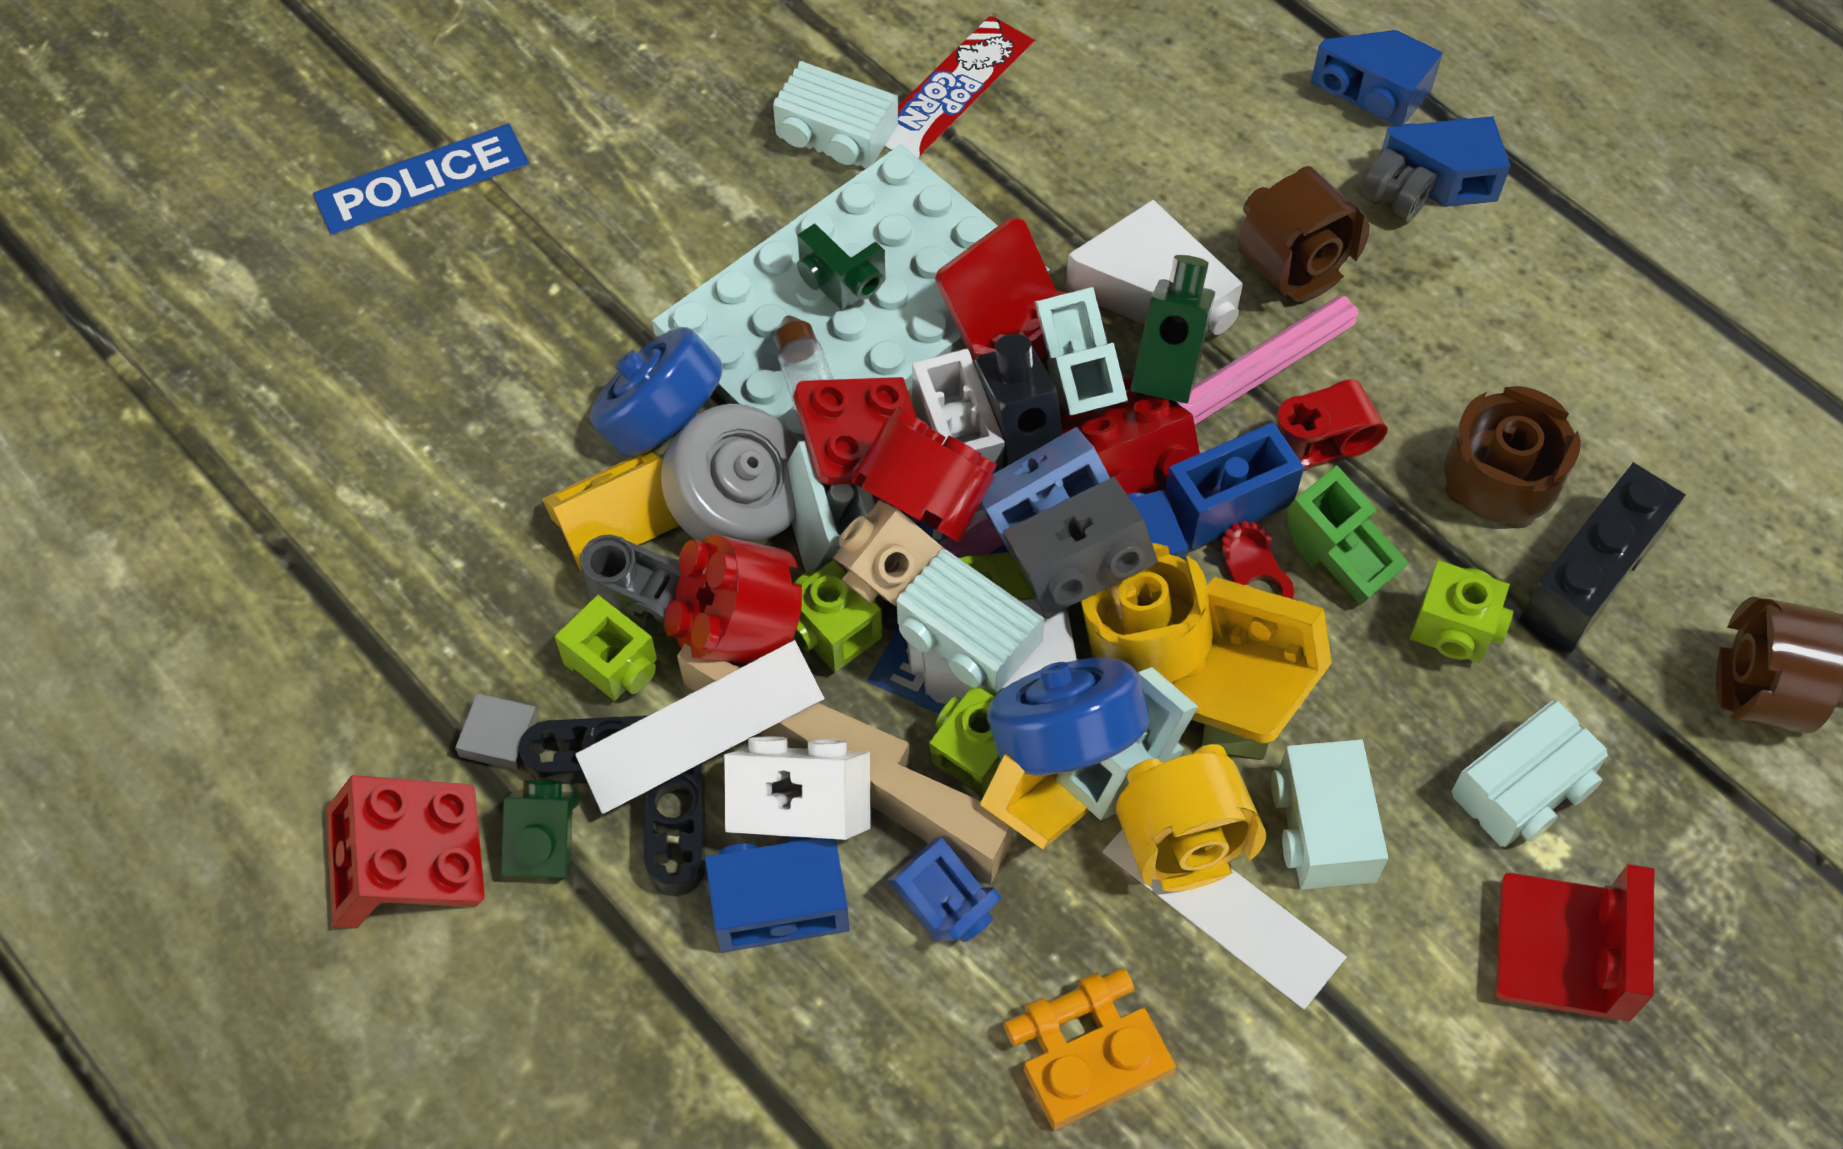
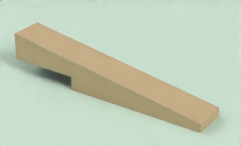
(895, 790)

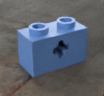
(1042, 481)

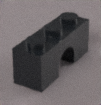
(1601, 556)

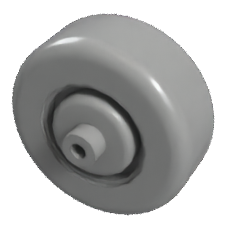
(730, 475)

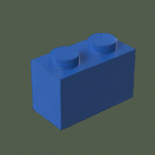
(1233, 484)
(776, 892)

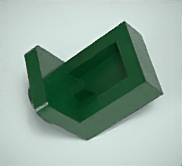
(834, 272)
(538, 830)

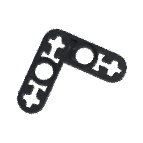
(656, 847)

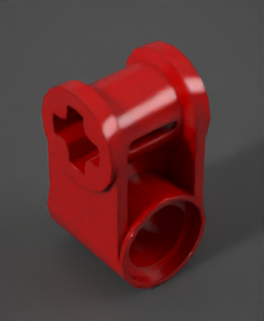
(1331, 423)

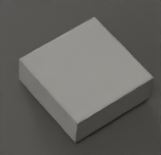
(495, 731)

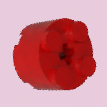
(923, 477)
(733, 600)

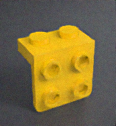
(1260, 661)

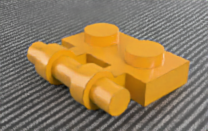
(1099, 1066)

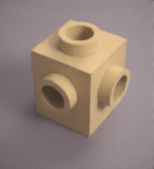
(884, 553)

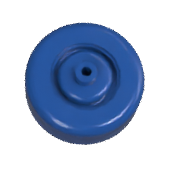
(656, 391)
(1069, 715)

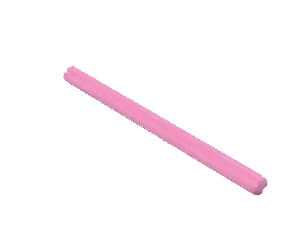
(1216, 391)

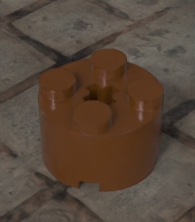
(1301, 234)
(1511, 456)
(1782, 665)

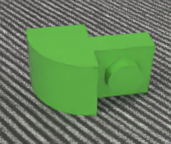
(1334, 528)

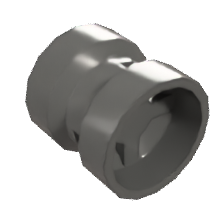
(1398, 185)

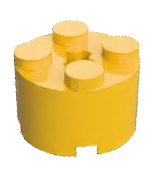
(1154, 618)
(1188, 819)

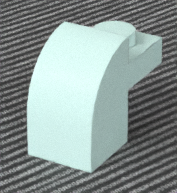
(1078, 353)
(1103, 782)

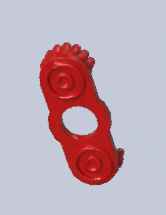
(1249, 557)

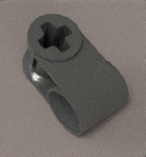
(642, 587)

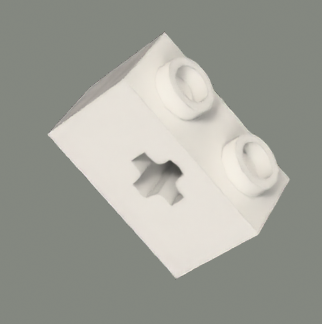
(954, 403)
(828, 805)

